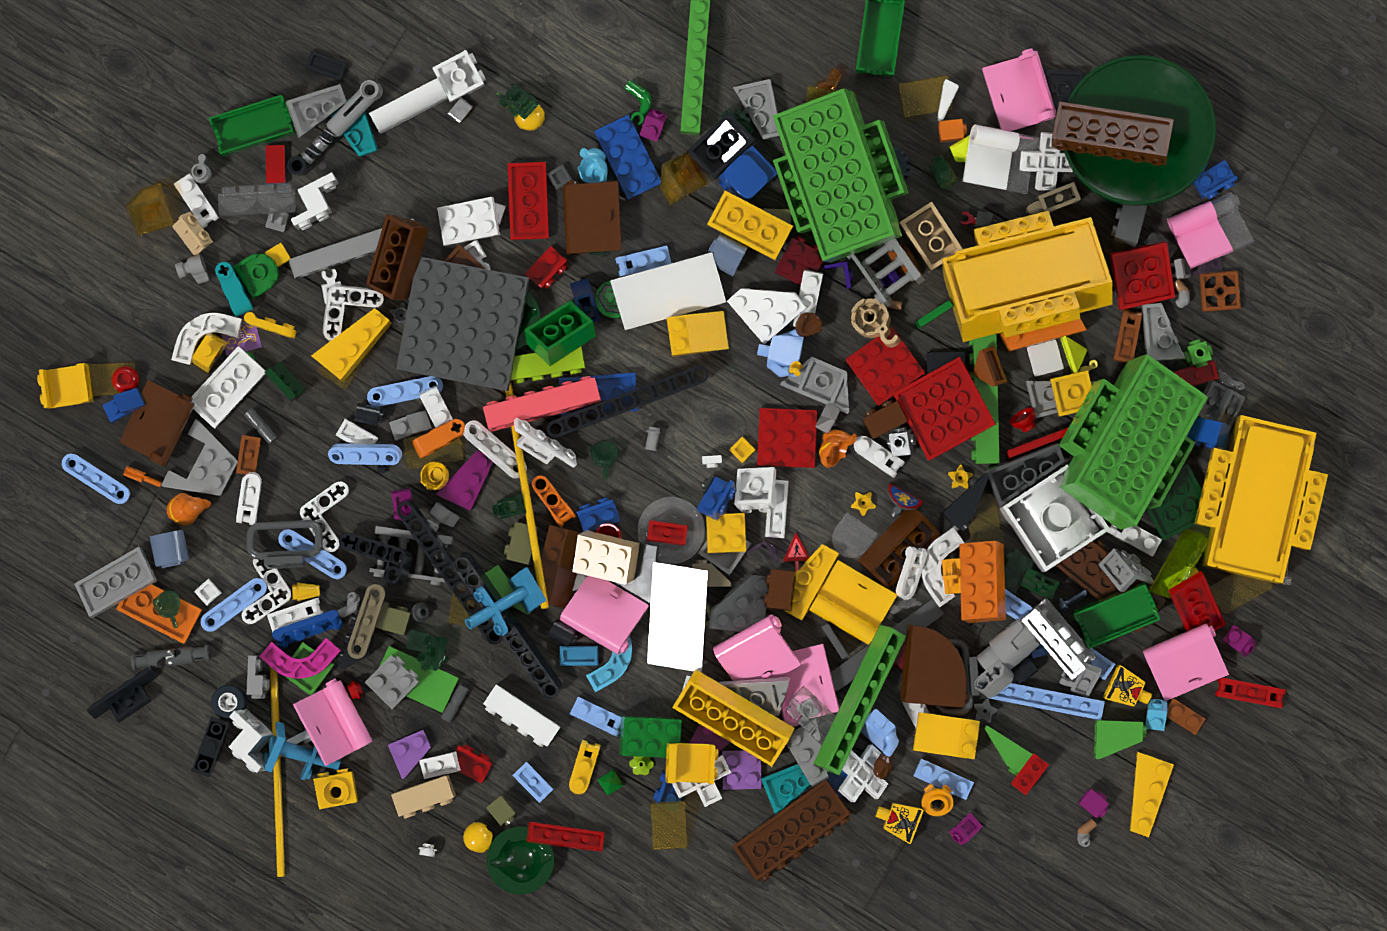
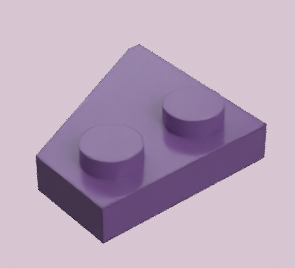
(409, 751)

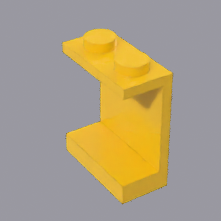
(65, 386)
(691, 763)

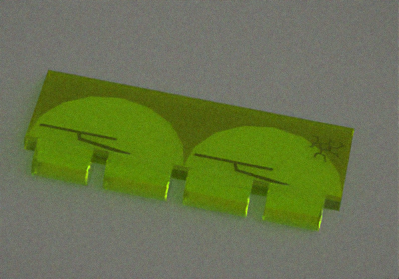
(1176, 567)

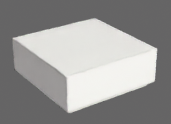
(208, 592)

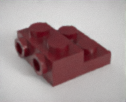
(797, 258)

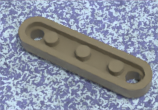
(366, 621)

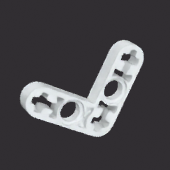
(340, 303)
(319, 510)
(274, 589)

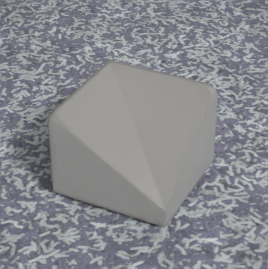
(827, 418)

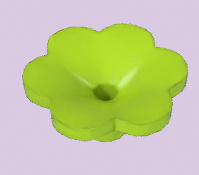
(637, 769)

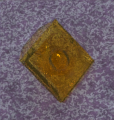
(680, 179)
(150, 210)

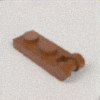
(1127, 336)

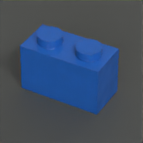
(1209, 432)

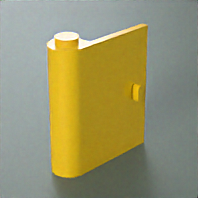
(850, 605)

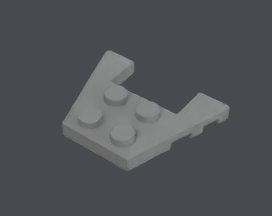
(211, 469)

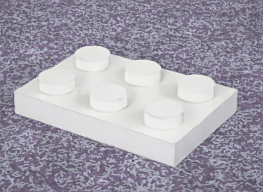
(468, 221)

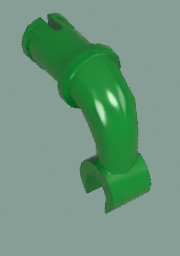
(643, 96)

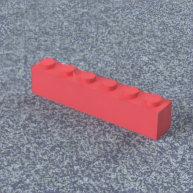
(542, 404)

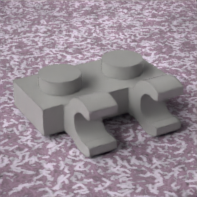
(1084, 682)

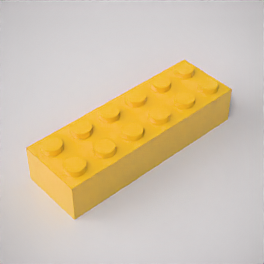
(733, 717)

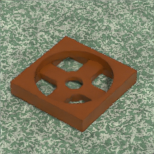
(1233, 275)

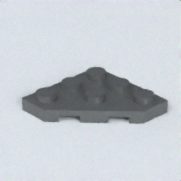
(741, 606)

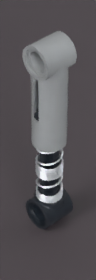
(336, 126)

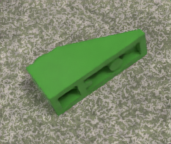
(502, 585)
(1010, 752)

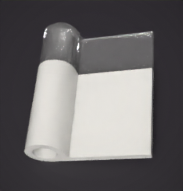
(995, 158)

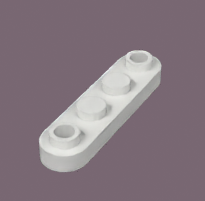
(492, 447)

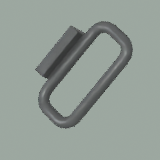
(284, 559)
(972, 672)

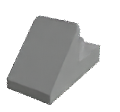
(410, 425)

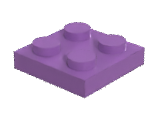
(744, 770)

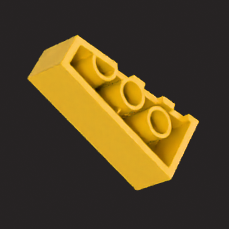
(351, 346)

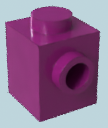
(1094, 803)

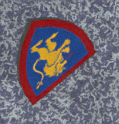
(902, 500)

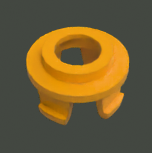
(937, 794)

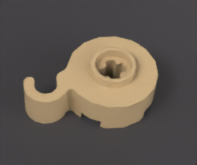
(874, 328)

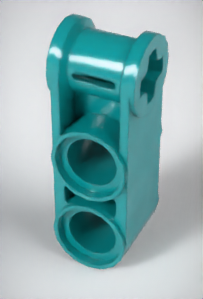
(233, 290)

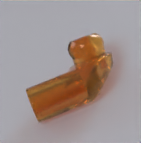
(832, 80)

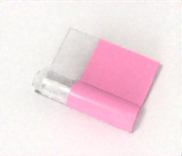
(1210, 230)

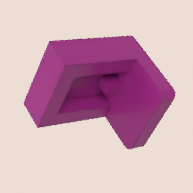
(653, 124)
(397, 497)
(1240, 641)

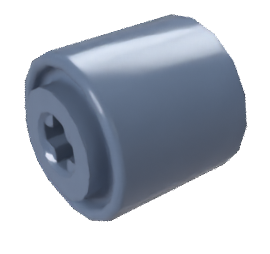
(727, 253)
(169, 549)

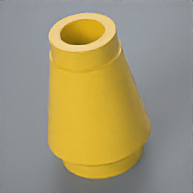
(304, 591)

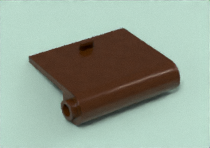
(592, 217)
(158, 424)

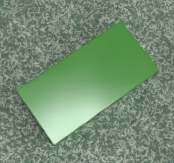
(433, 686)

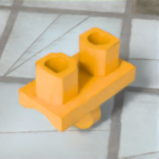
(951, 575)

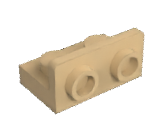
(192, 233)

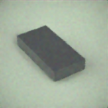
(835, 641)

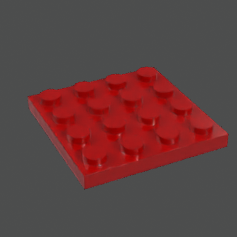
(944, 409)

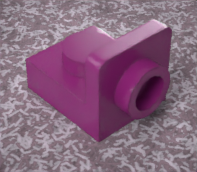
(965, 829)

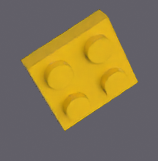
(1070, 392)
(726, 533)

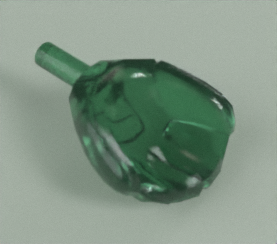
(604, 455)
(167, 605)

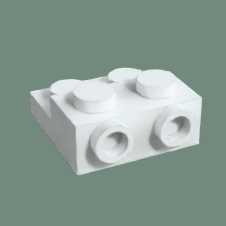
(459, 75)
(756, 489)

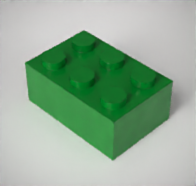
(560, 333)
(648, 735)

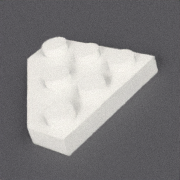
(766, 310)

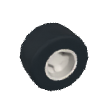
(222, 701)

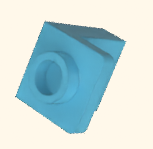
(1156, 714)

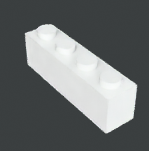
(521, 715)

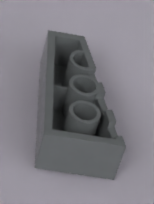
(1127, 227)
(1018, 473)

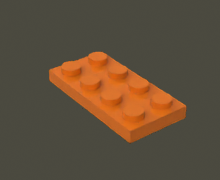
(141, 609)

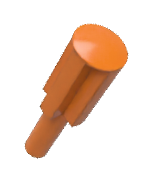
(140, 476)

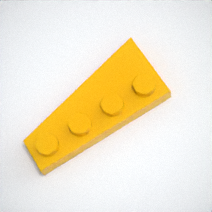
(810, 580)
(1148, 791)

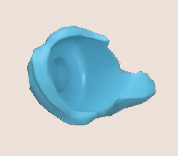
(593, 166)

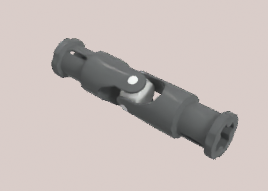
(183, 655)

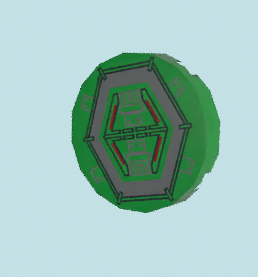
(606, 301)

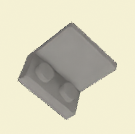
(1124, 569)

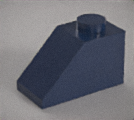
(584, 299)

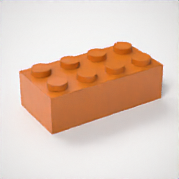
(982, 581)

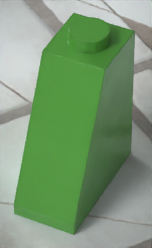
(1116, 735)

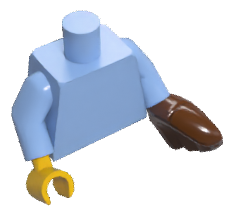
(786, 348)
(883, 735)

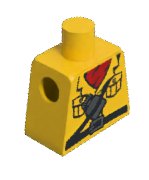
(209, 352)
(1126, 688)
(900, 820)

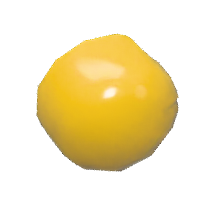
(533, 121)
(434, 475)
(477, 837)

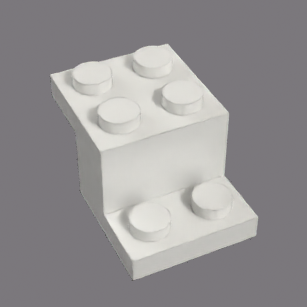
(315, 202)
(250, 740)

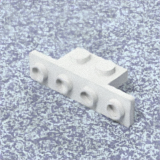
(540, 445)

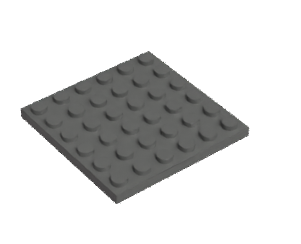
(463, 323)

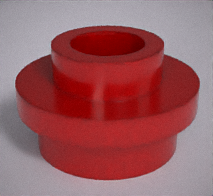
(355, 690)

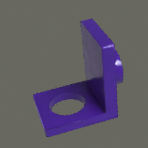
(847, 272)

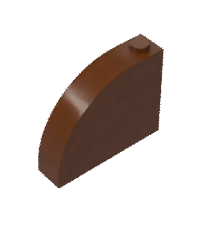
(932, 670)

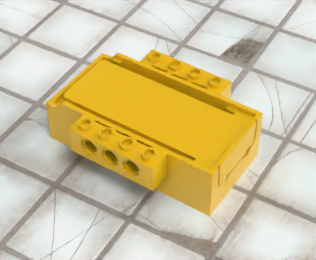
(1026, 276)
(1260, 499)

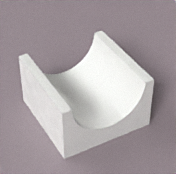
(1052, 521)

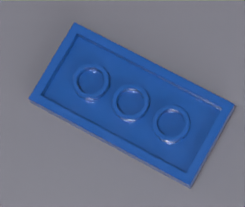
(628, 157)
(609, 387)

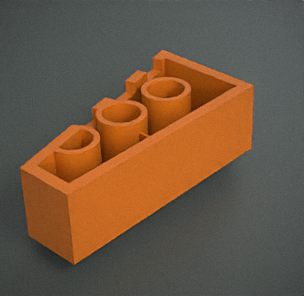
(1042, 335)

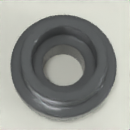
(420, 612)

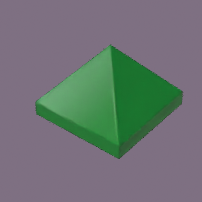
(610, 782)

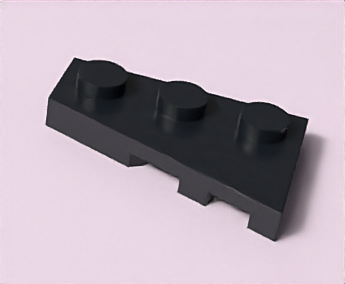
(1062, 84)

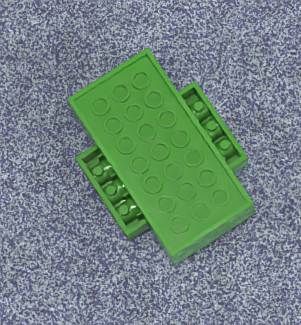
(839, 175)
(1130, 441)

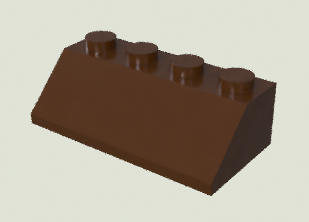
(397, 257)
(887, 554)
(558, 565)

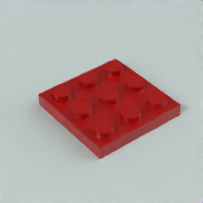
(1142, 275)
(884, 368)
(787, 438)

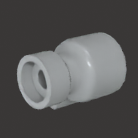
(201, 172)
(196, 266)
(441, 514)

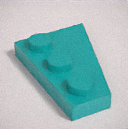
(360, 135)
(785, 786)

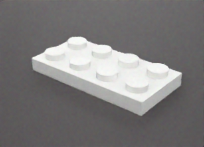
(227, 387)

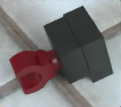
(983, 219)

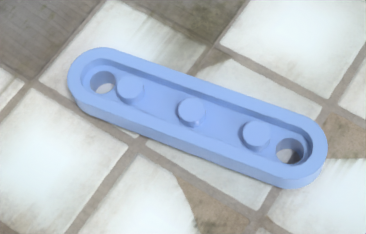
(402, 391)
(365, 454)
(95, 478)
(323, 561)
(233, 604)

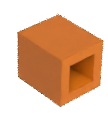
(951, 130)

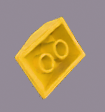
(697, 333)
(946, 735)

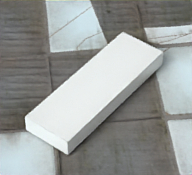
(777, 517)

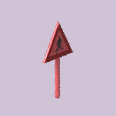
(796, 552)

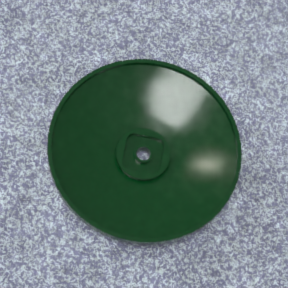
(1154, 89)

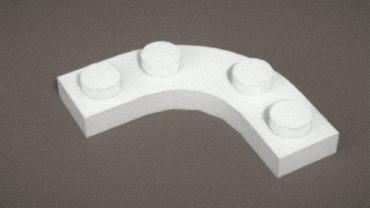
(201, 326)
(931, 571)

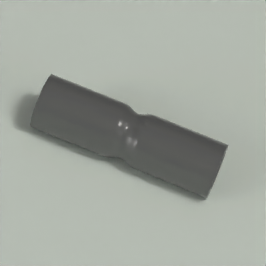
(259, 424)
(453, 705)

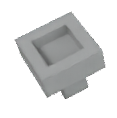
(277, 221)
(1182, 269)

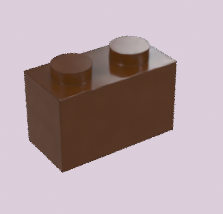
(884, 420)
(781, 590)

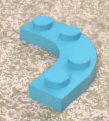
(611, 670)

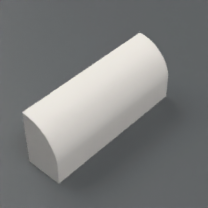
(408, 106)

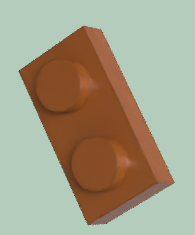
(248, 454)
(1184, 716)

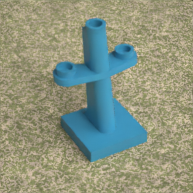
(524, 591)
(280, 747)

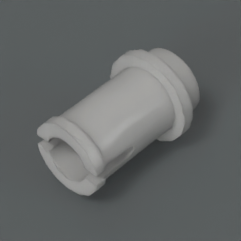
(652, 438)

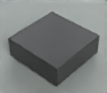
(559, 177)

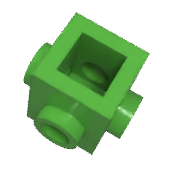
(1191, 356)

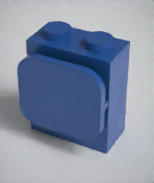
(747, 175)

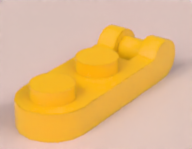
(269, 325)
(583, 767)

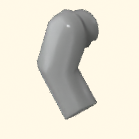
(352, 605)

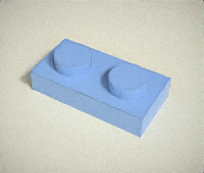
(532, 782)

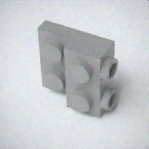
(392, 681)
(256, 684)

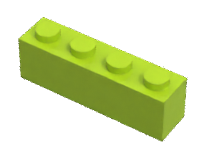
(535, 367)

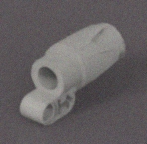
(1002, 655)

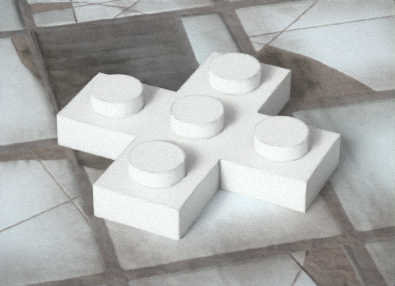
(1046, 162)
(861, 775)
(706, 791)

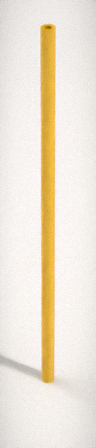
(529, 511)
(277, 778)

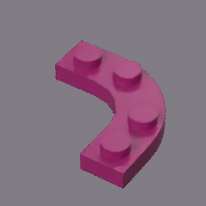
(303, 667)

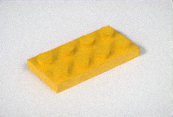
(750, 225)

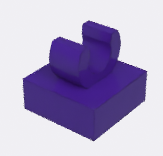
(891, 278)

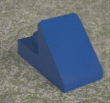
(123, 404)

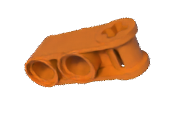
(437, 438)
(559, 508)

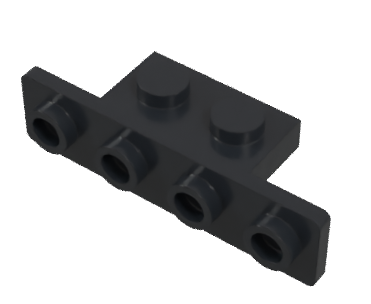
(126, 698)

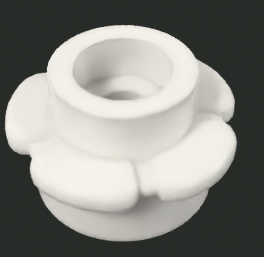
(427, 850)

